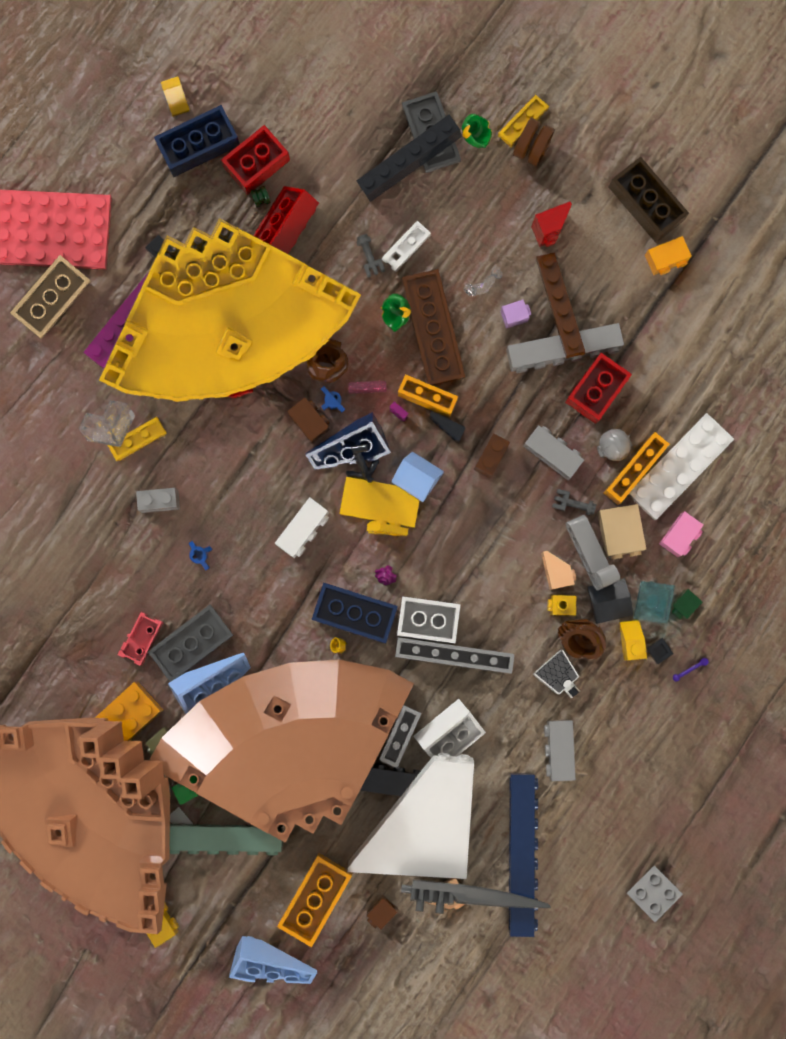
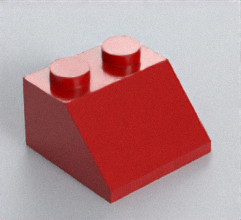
(549, 224)

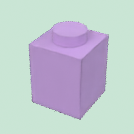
(515, 313)

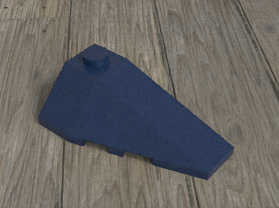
(338, 447)

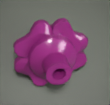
(385, 575)

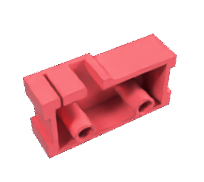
(141, 639)

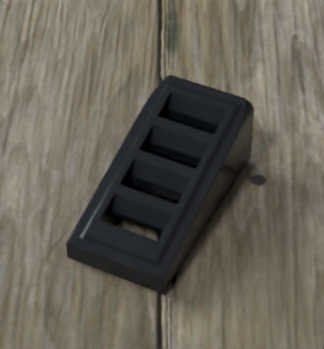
(450, 427)

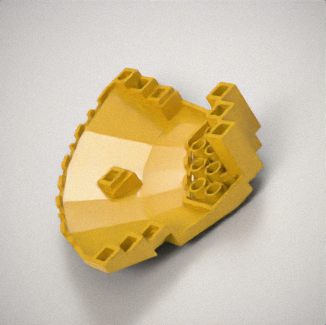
(223, 295)

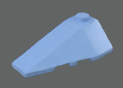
(204, 681)
(263, 961)

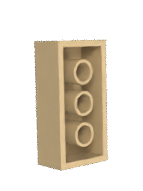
(50, 297)

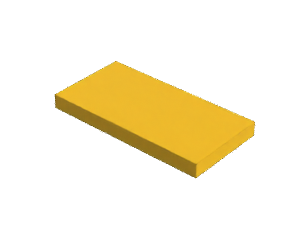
(378, 502)

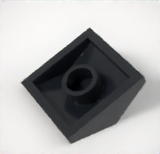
(611, 602)

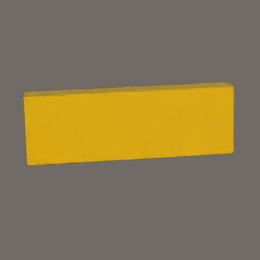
(512, 131)
(138, 438)

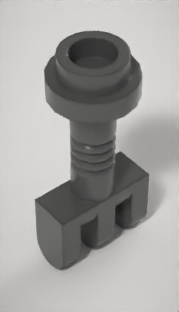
(363, 241)
(566, 501)

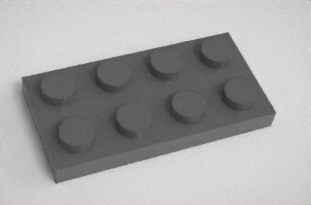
(423, 114)
(190, 643)

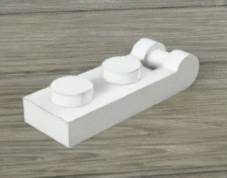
(406, 245)

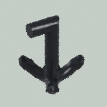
(366, 472)

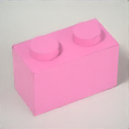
(682, 534)

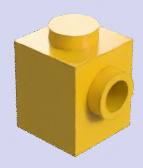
(562, 605)

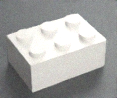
(428, 620)

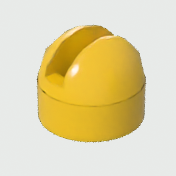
(334, 645)

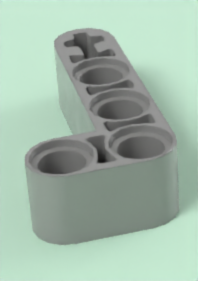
(591, 553)

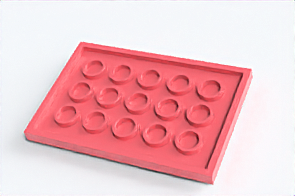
(51, 224)

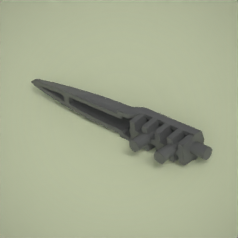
(447, 893)

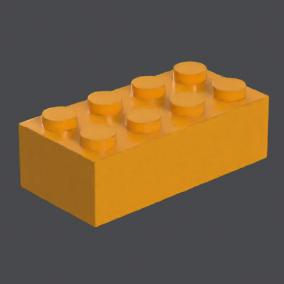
(134, 709)
(314, 900)

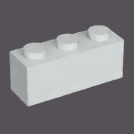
(302, 528)

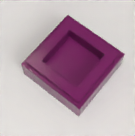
(398, 411)

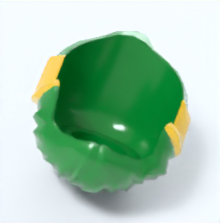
(476, 131)
(395, 311)

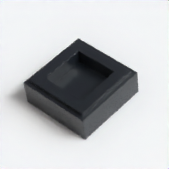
(659, 651)

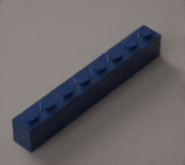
(522, 851)

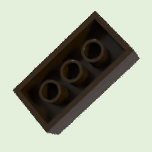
(648, 199)

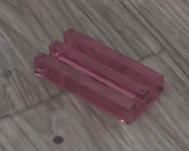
(367, 387)

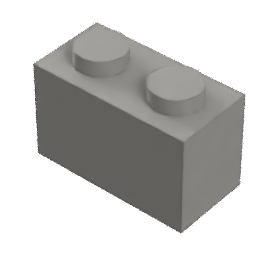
(158, 500)

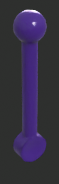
(704, 661)

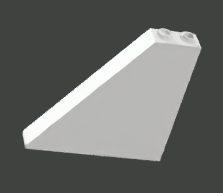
(426, 826)

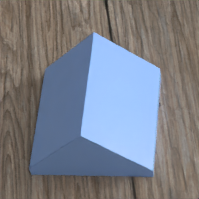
(417, 476)

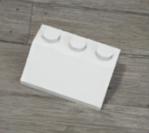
(450, 731)

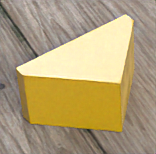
(175, 96)

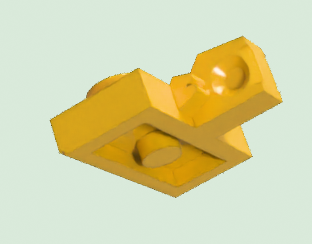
(382, 527)

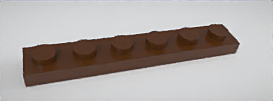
(560, 305)

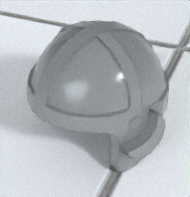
(614, 445)

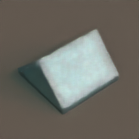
(654, 602)

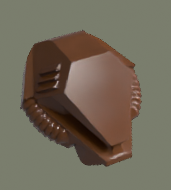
(328, 362)
(582, 639)

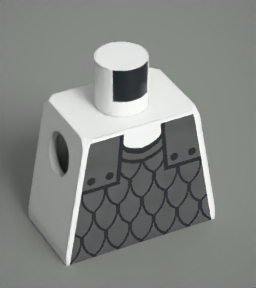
(558, 674)

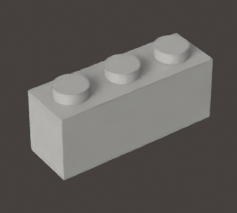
(554, 452)
(400, 736)
(560, 750)

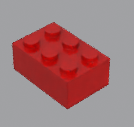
(255, 159)
(598, 388)

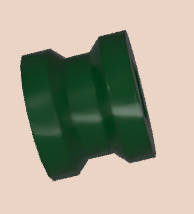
(260, 196)

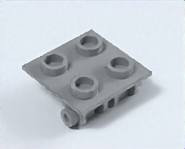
(654, 894)

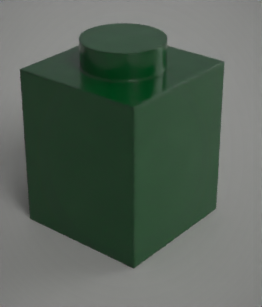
(685, 605)

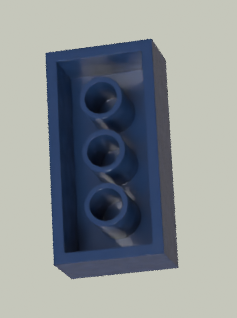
(197, 141)
(354, 613)

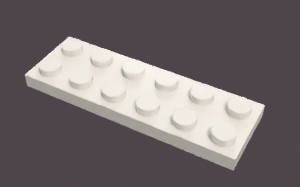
(680, 466)

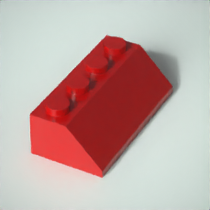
(287, 218)

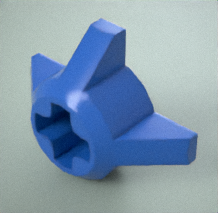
(330, 400)
(201, 554)

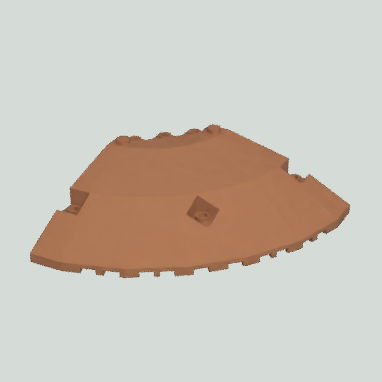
(291, 761)
(109, 815)

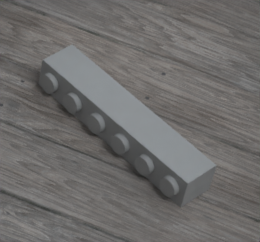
(550, 350)
(454, 655)

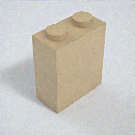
(621, 531)

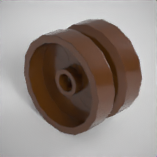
(536, 143)

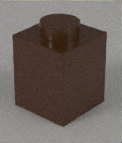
(381, 913)

